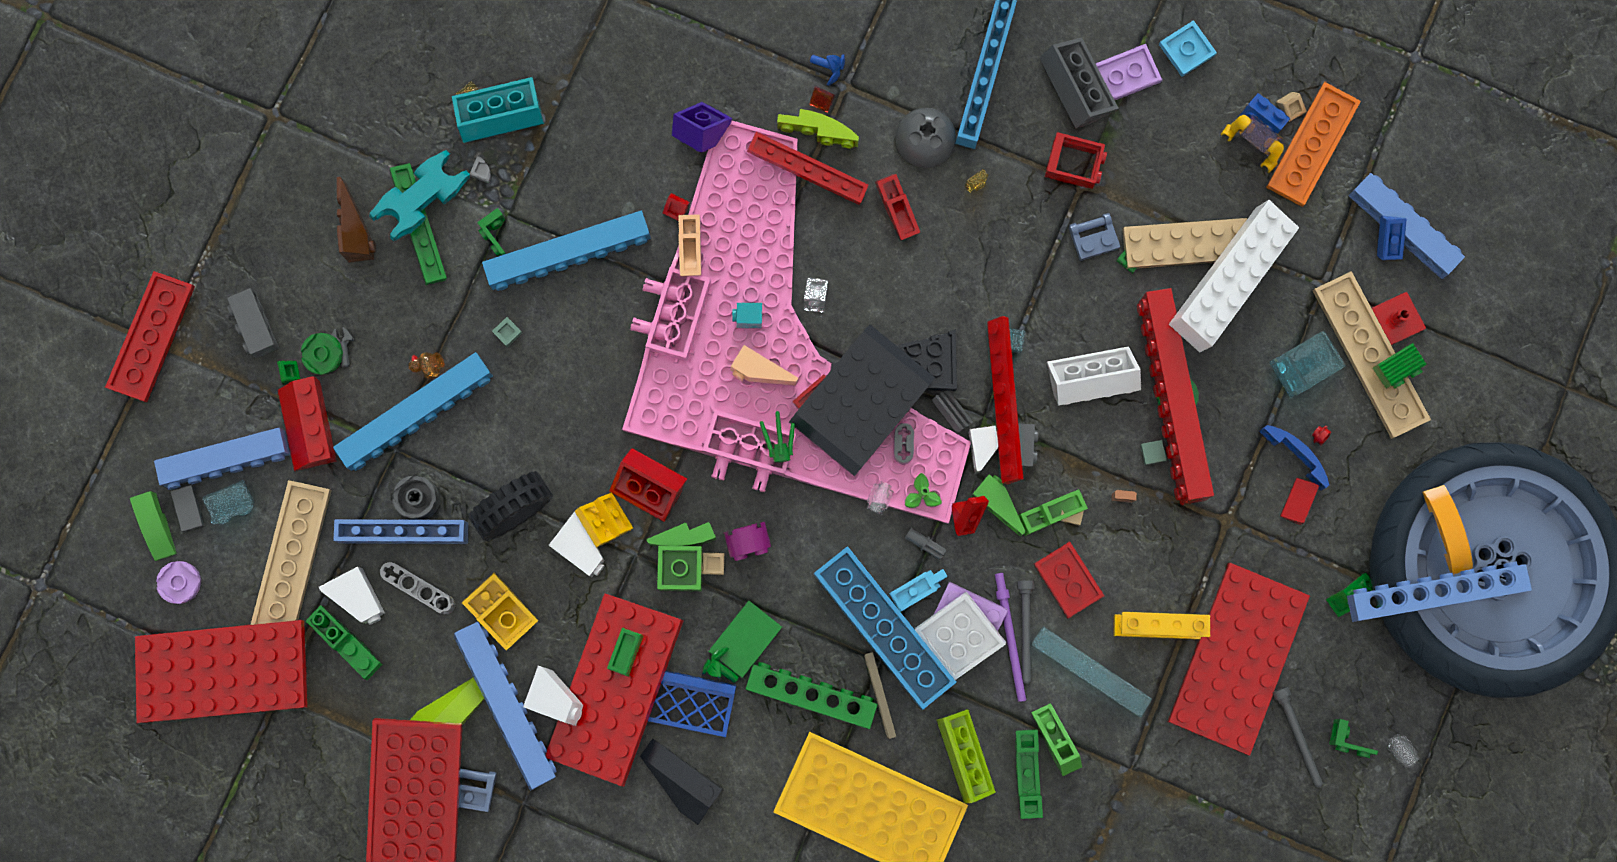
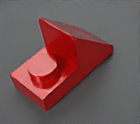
(968, 514)

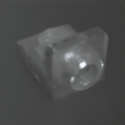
(815, 295)

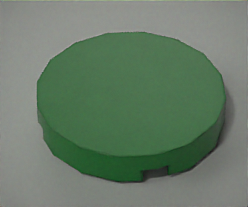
(321, 353)

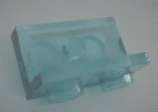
(229, 502)

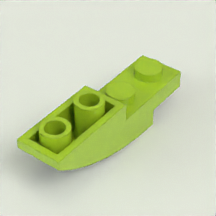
(827, 129)

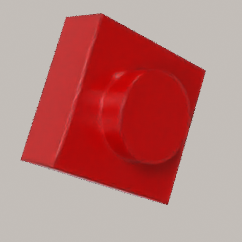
(675, 206)

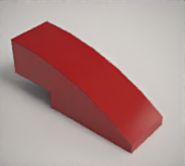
(897, 206)

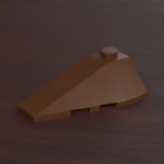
(353, 237)

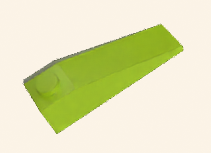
(454, 706)

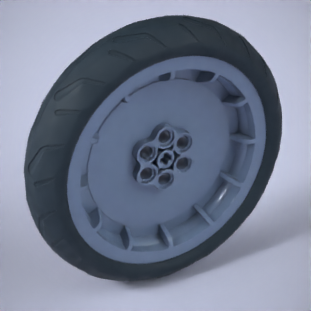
(1545, 518)

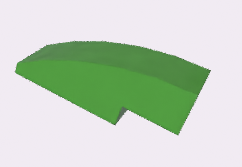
(1051, 512)
(153, 525)
(683, 536)

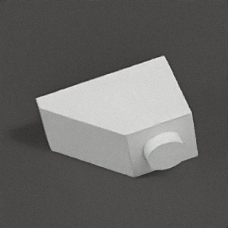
(983, 445)

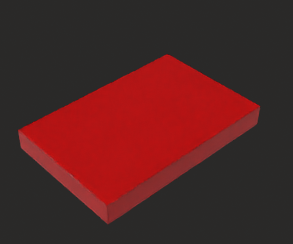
(1068, 580)

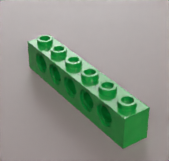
(757, 685)

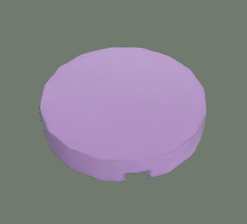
(178, 582)

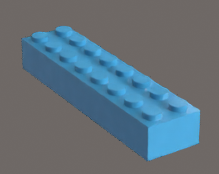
(884, 628)

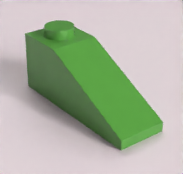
(1000, 503)
(1057, 740)

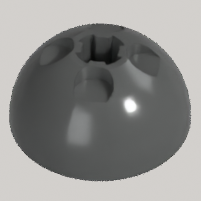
(923, 147)

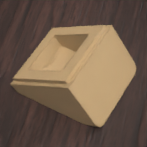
(1292, 105)

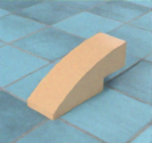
(690, 245)

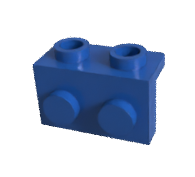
(1266, 113)

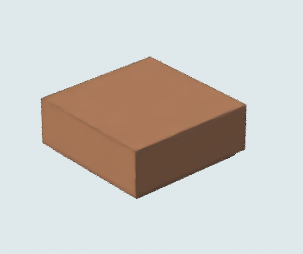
(1124, 496)

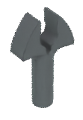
(345, 340)

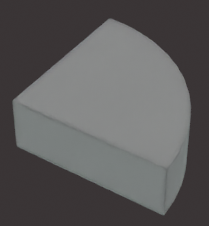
(481, 170)

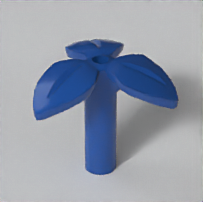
(833, 63)

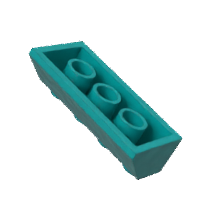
(497, 110)

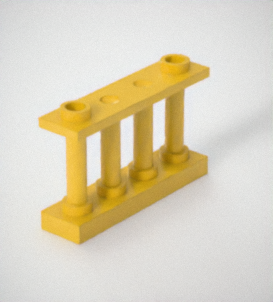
(1161, 625)

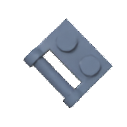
(1096, 243)
(476, 797)

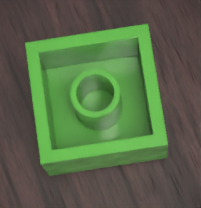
(680, 568)

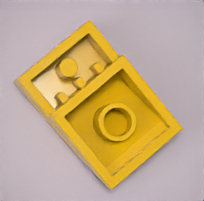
(500, 611)

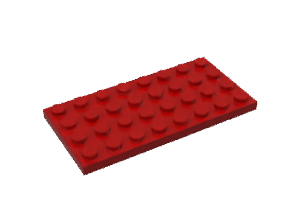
(1240, 661)
(220, 671)
(613, 703)
(414, 791)

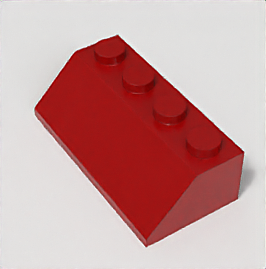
(306, 423)

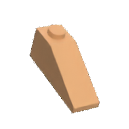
(756, 368)

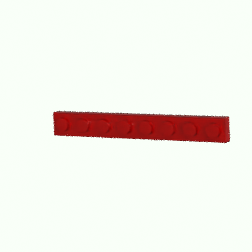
(1005, 400)

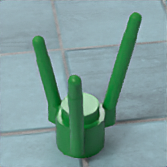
(781, 452)

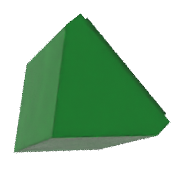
(288, 371)

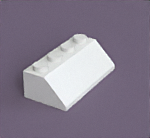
(1094, 376)

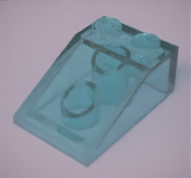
(1307, 364)

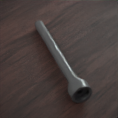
(1026, 589)
(1283, 697)

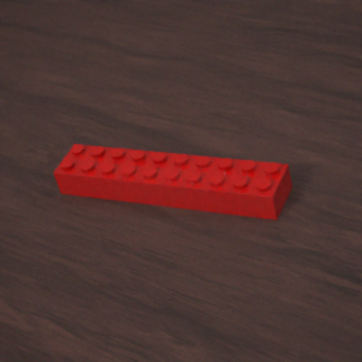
(1176, 398)

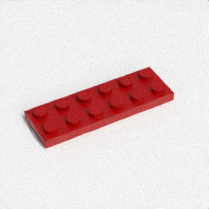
(150, 336)

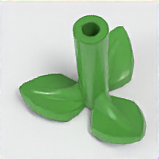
(921, 485)

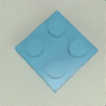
(1187, 48)

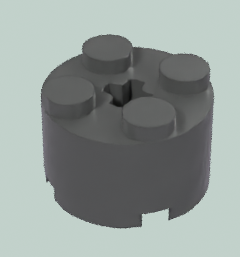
(405, 501)

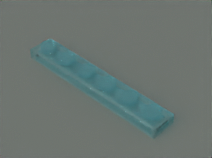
(1091, 672)

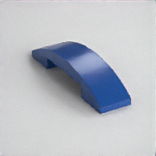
(1316, 474)

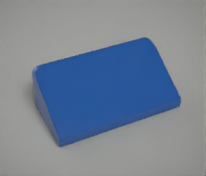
(1391, 238)

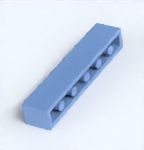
(1420, 238)
(221, 458)
(401, 531)

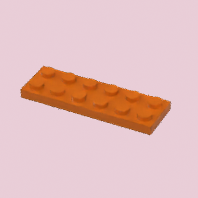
(1313, 144)

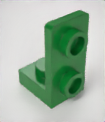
(492, 221)
(1339, 600)
(1339, 733)

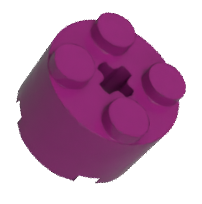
(747, 540)

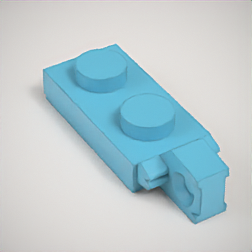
(917, 589)

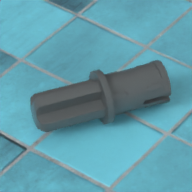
(925, 543)

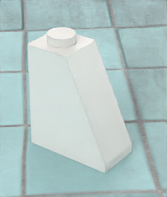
(578, 547)
(355, 595)
(553, 698)

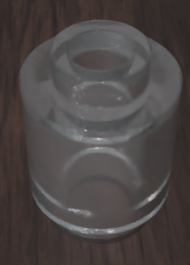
(879, 497)
(1403, 750)

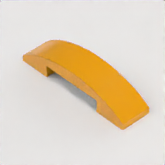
(1450, 528)

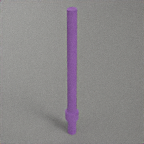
(1003, 595)

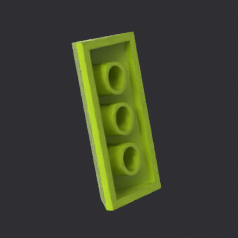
(966, 756)

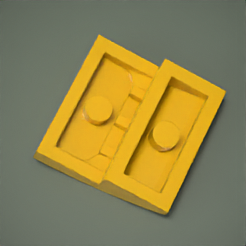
(603, 519)

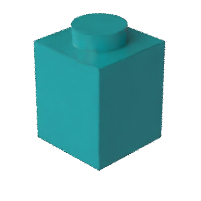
(747, 315)

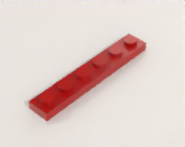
(807, 168)

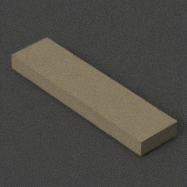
(879, 695)

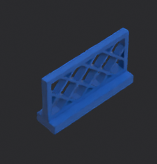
(698, 685)

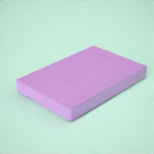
(1129, 72)

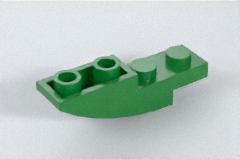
(344, 642)

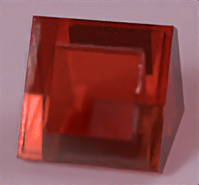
(822, 99)

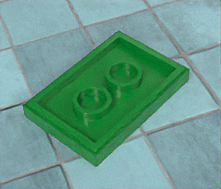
(746, 638)

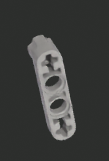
(416, 590)

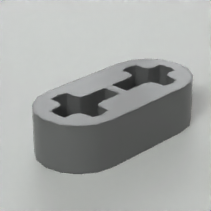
(898, 443)

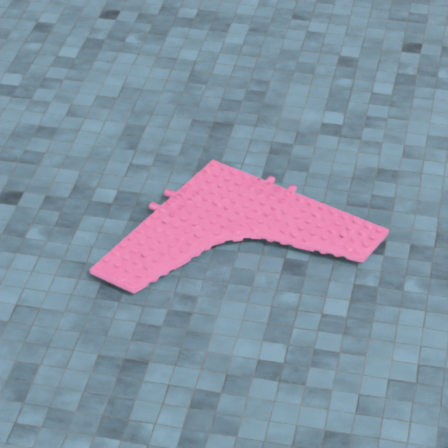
(686, 375)

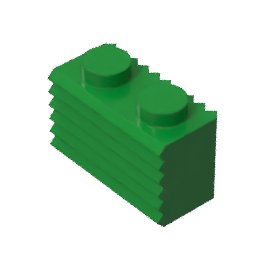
(1399, 366)

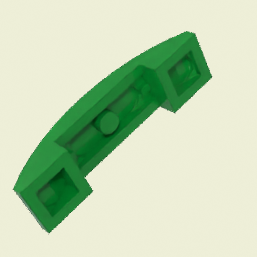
(1028, 774)

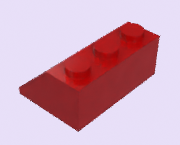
(647, 484)

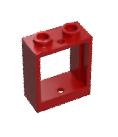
(1079, 144)

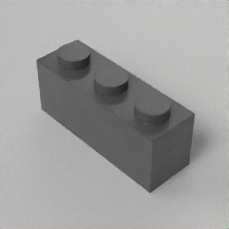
(252, 323)

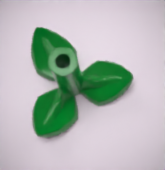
(715, 668)

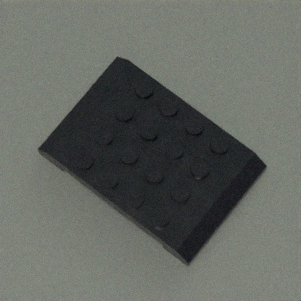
(861, 400)

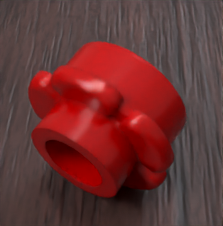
(1321, 435)

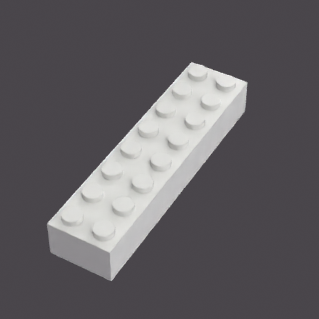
(1234, 276)

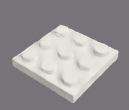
(960, 635)

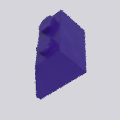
(700, 126)

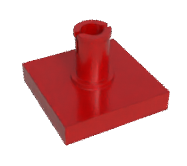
(1398, 318)

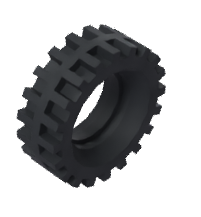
(510, 506)

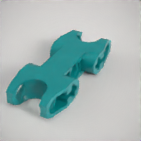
(408, 205)

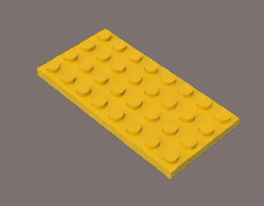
(868, 805)

